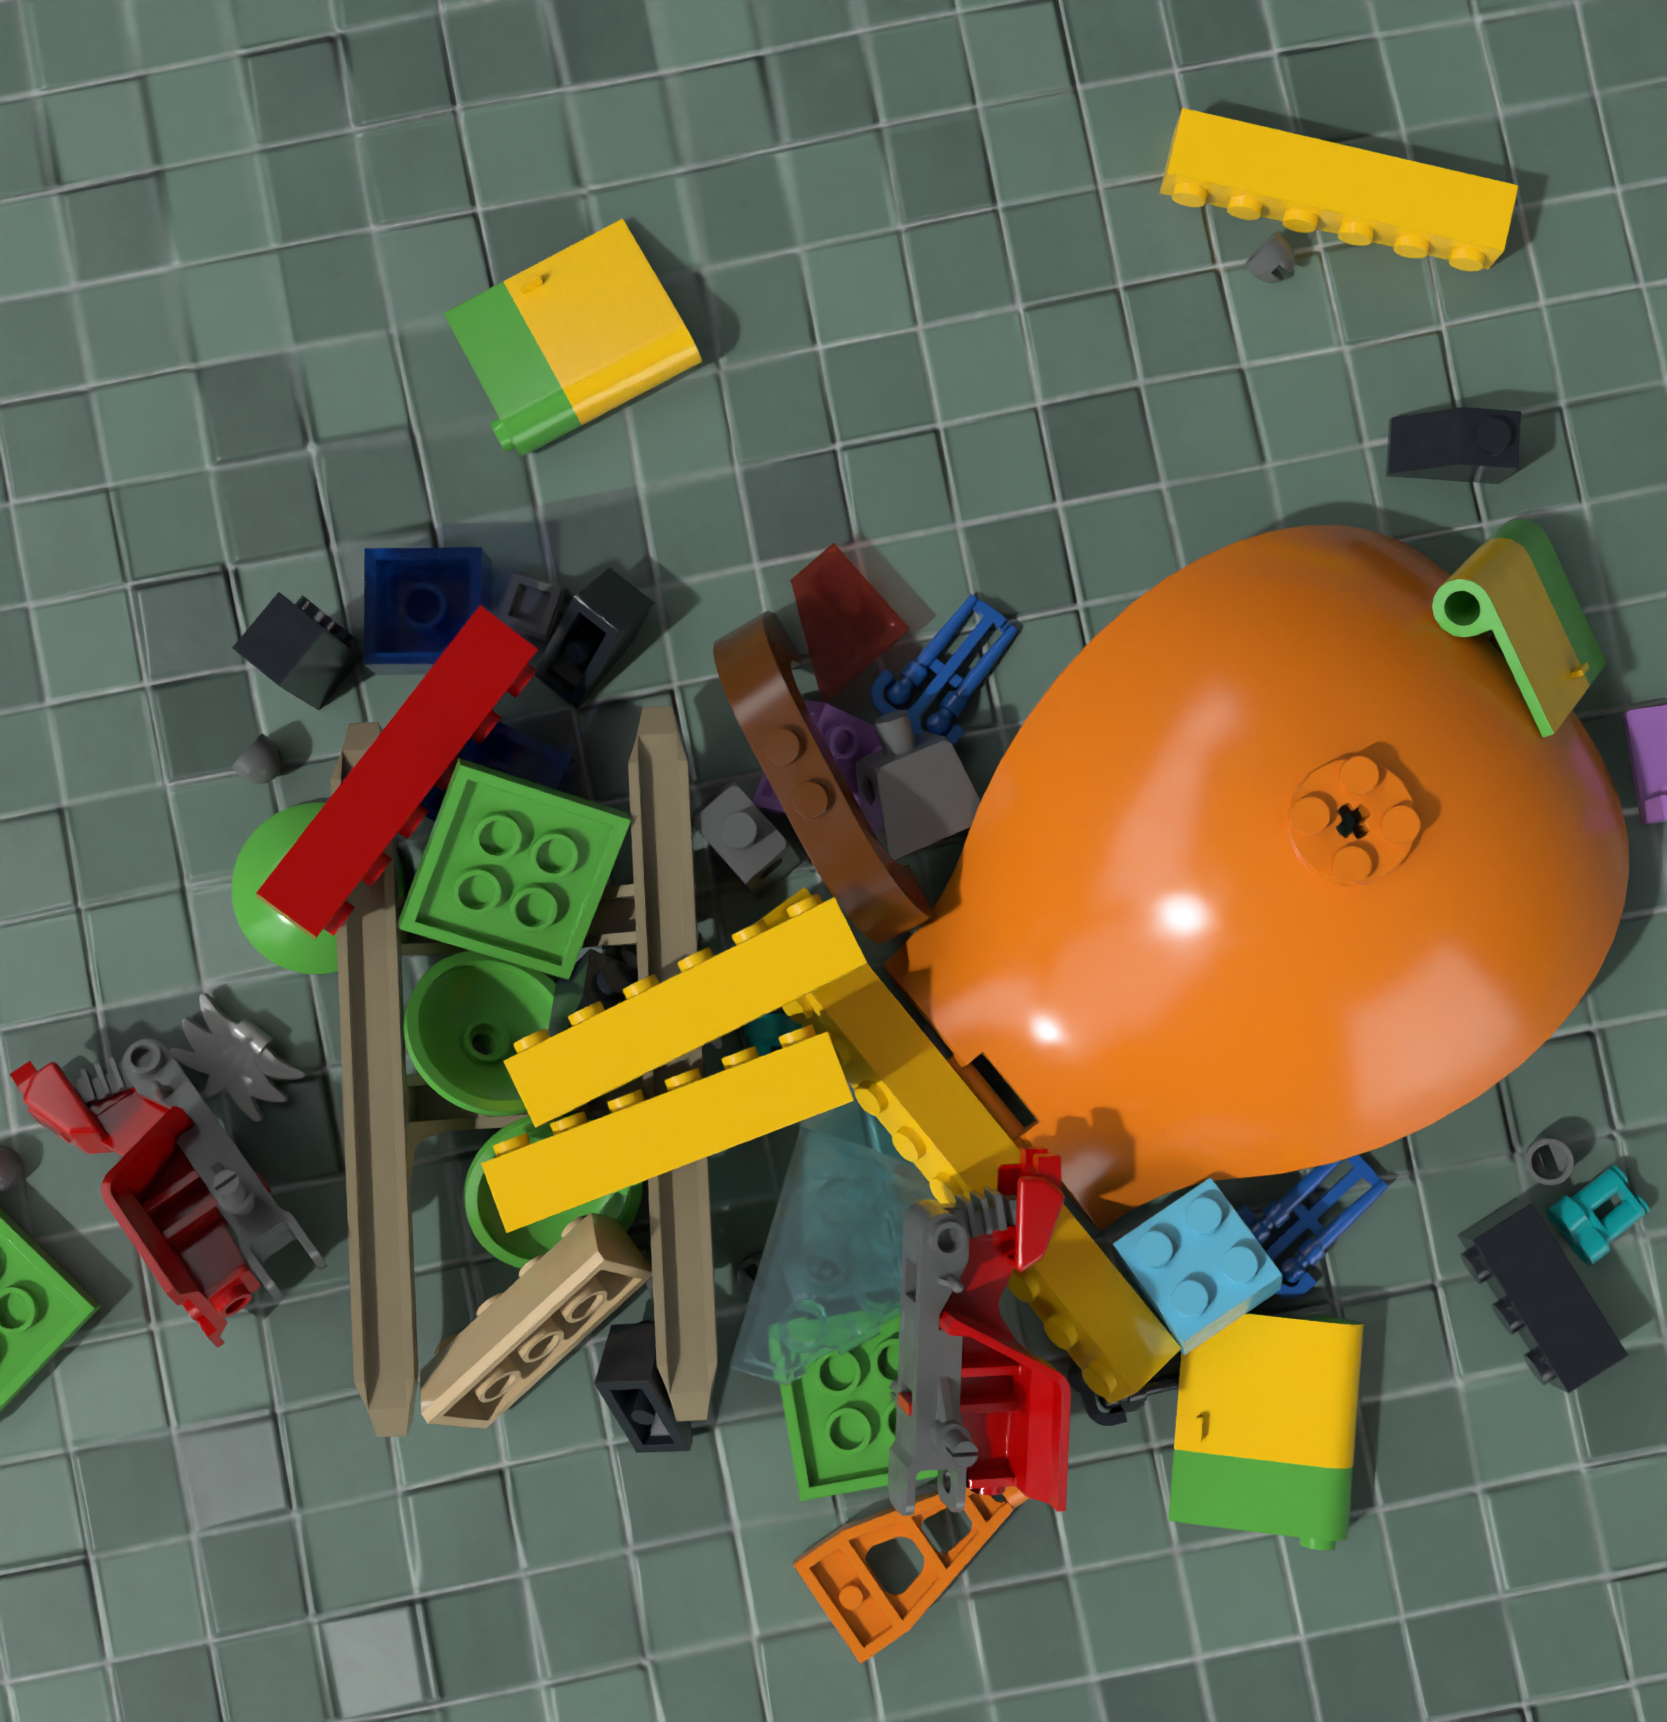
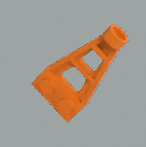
(854, 1595)

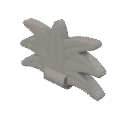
(235, 1058)

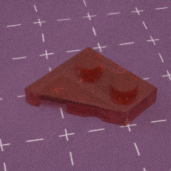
(842, 620)

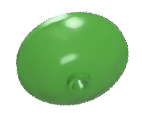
(264, 927)
(472, 1002)
(539, 1237)

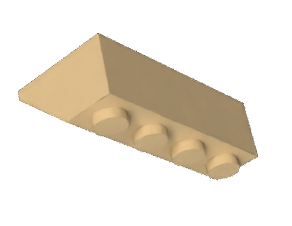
(532, 1323)

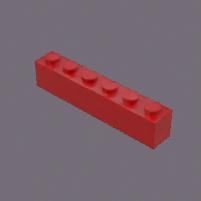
(397, 773)

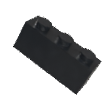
(299, 649)
(1540, 1296)

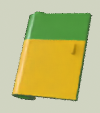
(572, 338)
(1530, 606)
(1269, 1428)

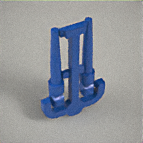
(916, 672)
(1311, 1250)

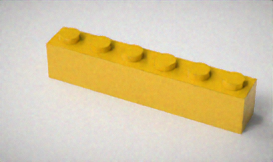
(1338, 190)
(685, 1011)
(666, 1131)

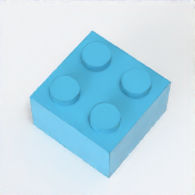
(1197, 1266)

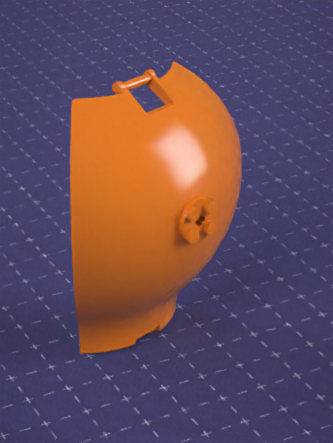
(1187, 942)

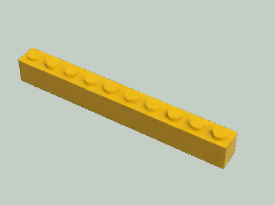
(959, 1150)

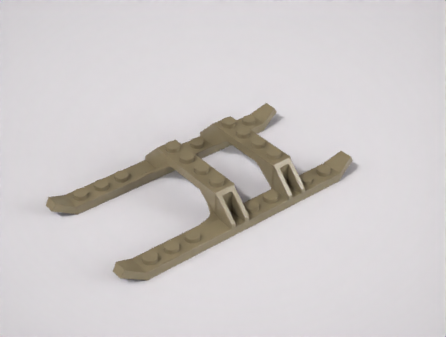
(395, 1110)

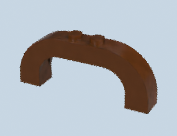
(856, 868)

